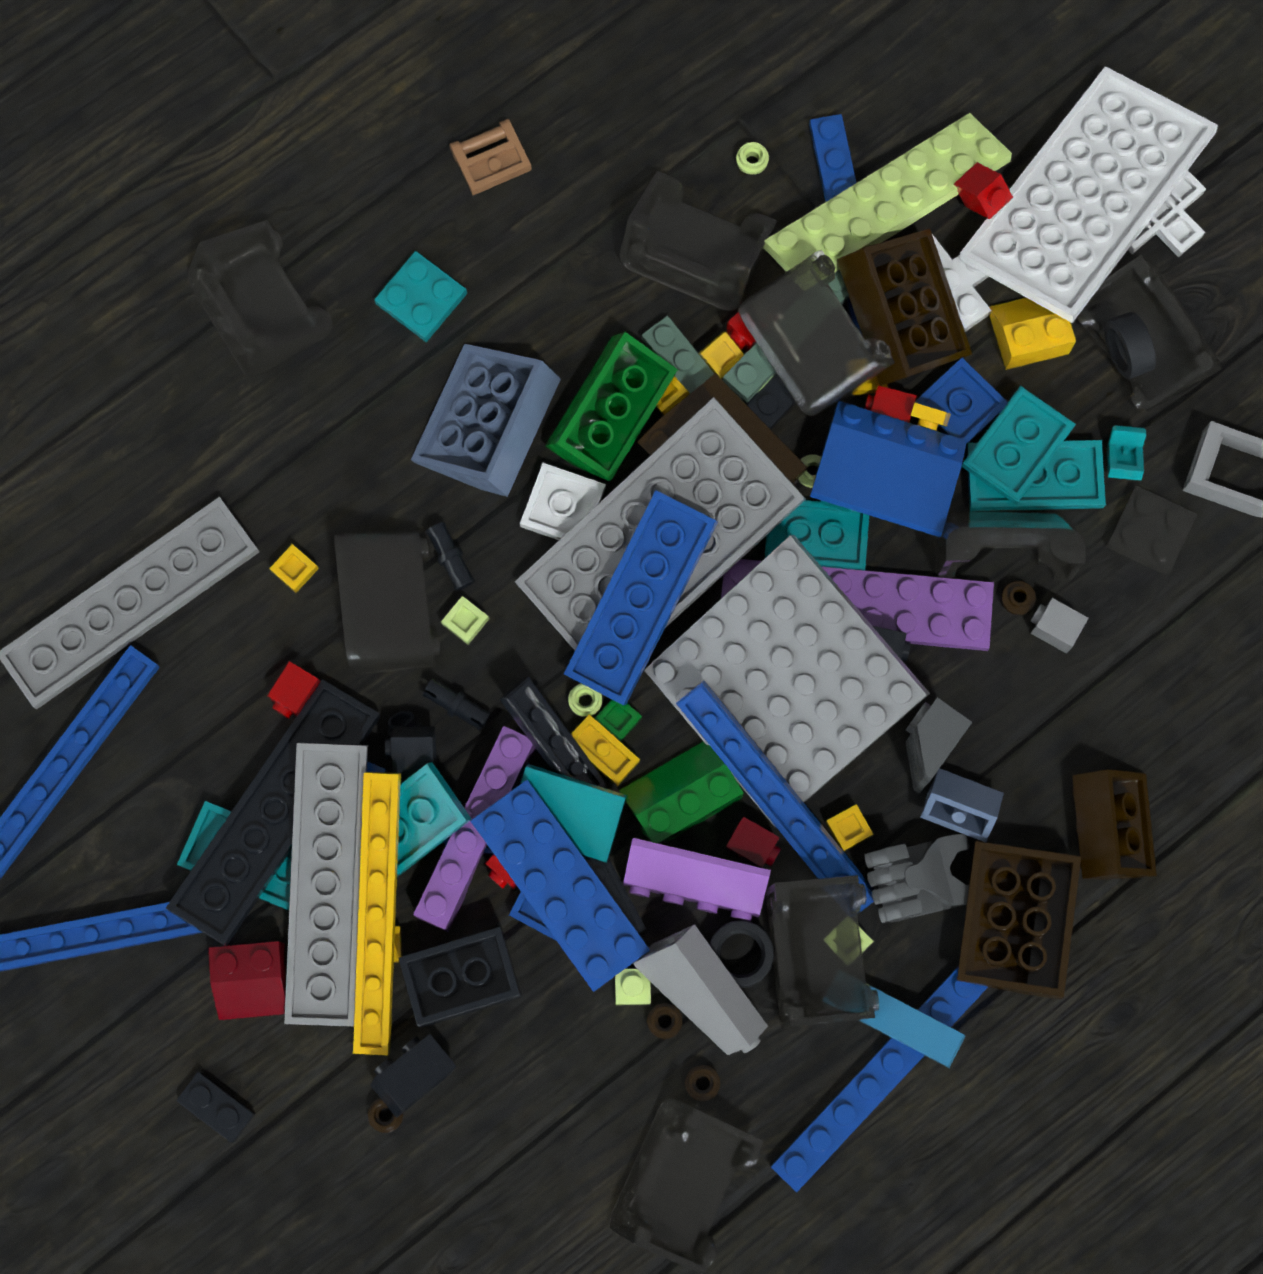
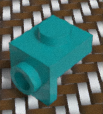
(1126, 453)

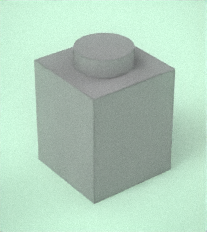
(1058, 624)

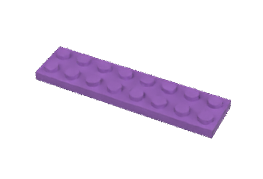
(924, 607)

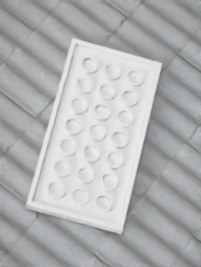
(1088, 193)

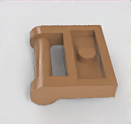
(492, 165)

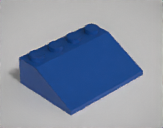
(889, 469)

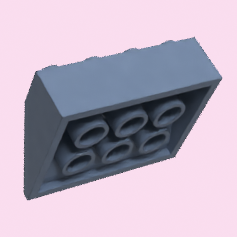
(487, 418)

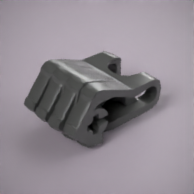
(917, 878)

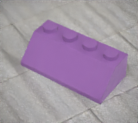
(696, 879)

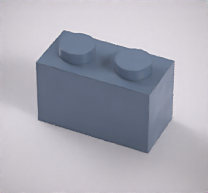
(962, 805)

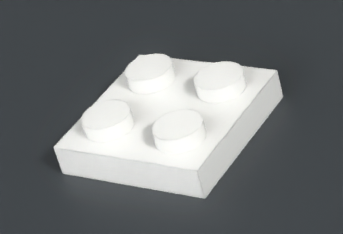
(560, 501)

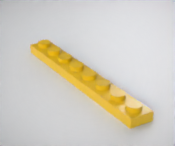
(376, 913)

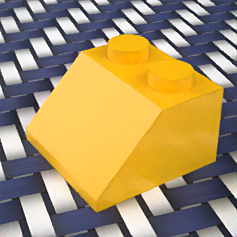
(1030, 333)

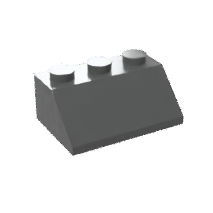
(932, 738)

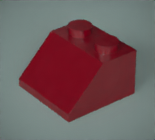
(248, 979)

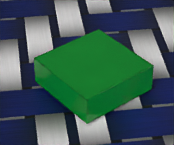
(618, 719)

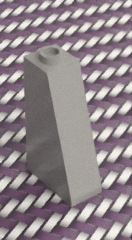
(703, 989)

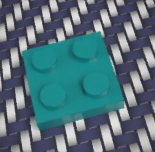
(420, 296)

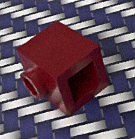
(753, 844)

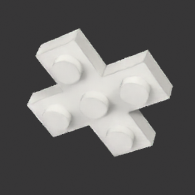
(1171, 220)
(962, 280)

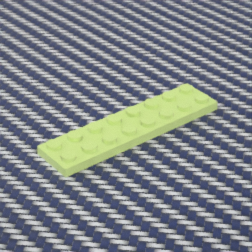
(890, 196)

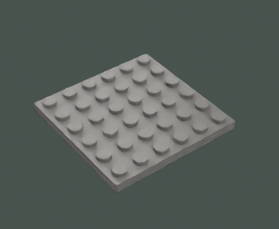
(793, 669)

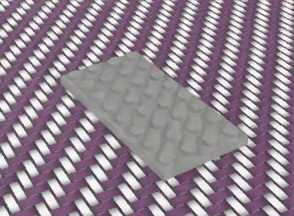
(702, 465)

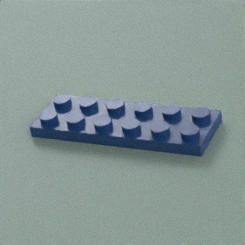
(640, 597)
(560, 885)

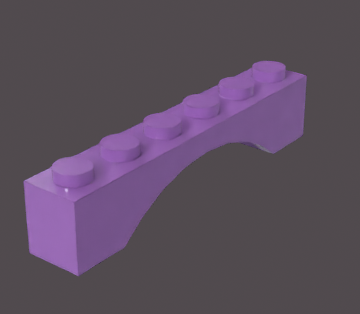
(465, 847)

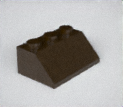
(1114, 825)

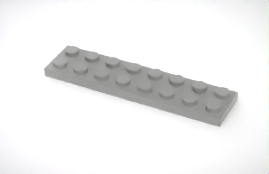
(127, 603)
(325, 884)

